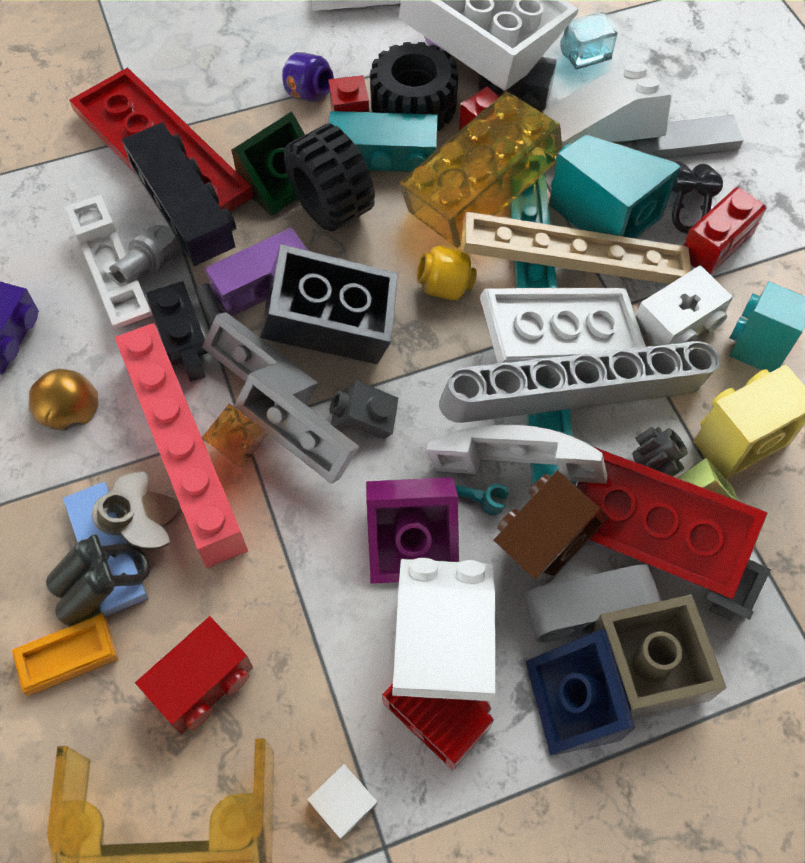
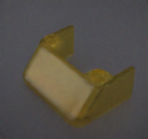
(237, 826)

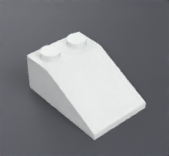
(615, 107)
(445, 630)

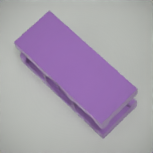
(245, 276)

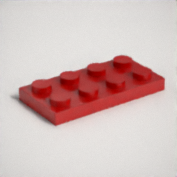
(675, 524)

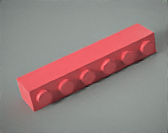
(181, 447)

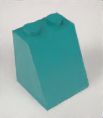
(611, 187)

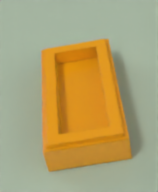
(64, 655)

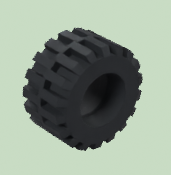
(415, 82)
(329, 176)

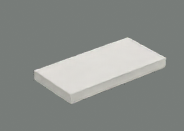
(559, 322)

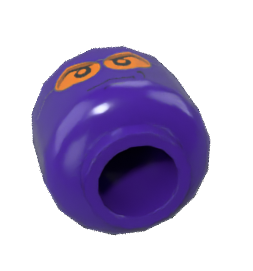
(307, 76)

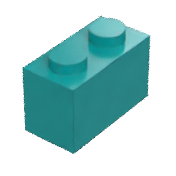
(771, 327)

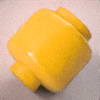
(446, 273)

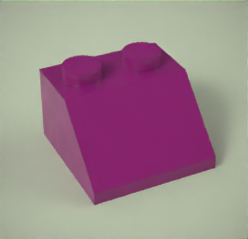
(410, 523)

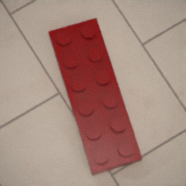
(127, 106)

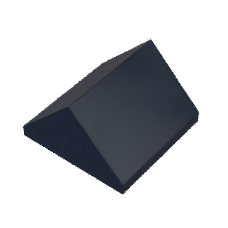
(580, 695)

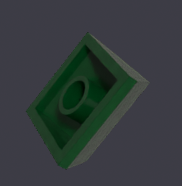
(263, 164)

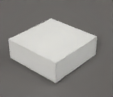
(342, 801)

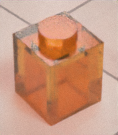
(235, 435)

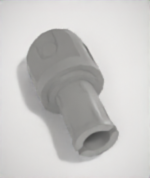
(146, 253)

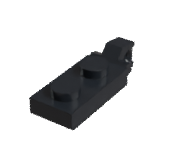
(178, 327)

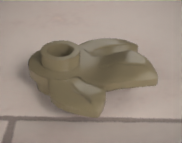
(141, 512)

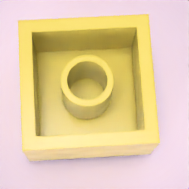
(752, 421)

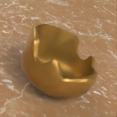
(62, 399)

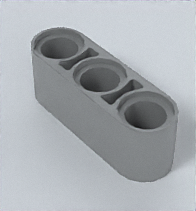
(575, 604)

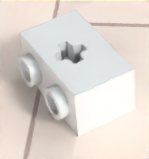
(684, 309)

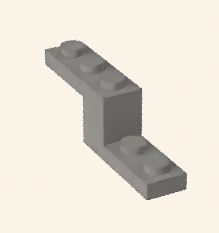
(278, 397)

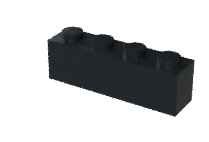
(180, 194)

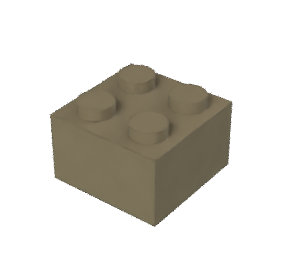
(662, 655)

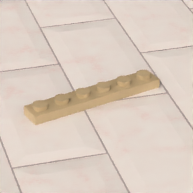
(573, 248)

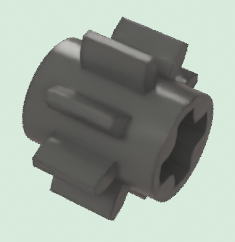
(660, 450)

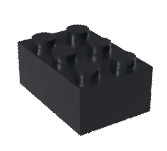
(329, 305)

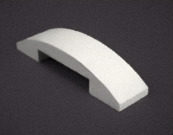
(102, 249)
(517, 443)

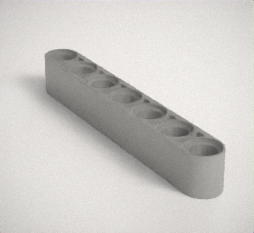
(576, 381)

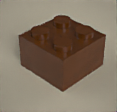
(549, 527)

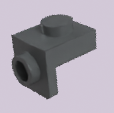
(364, 409)
(745, 597)

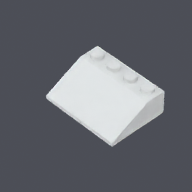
(491, 36)

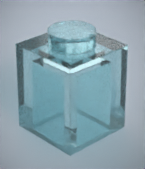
(589, 40)

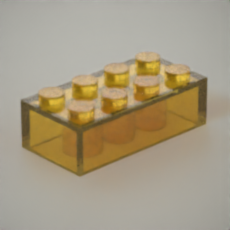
(482, 166)

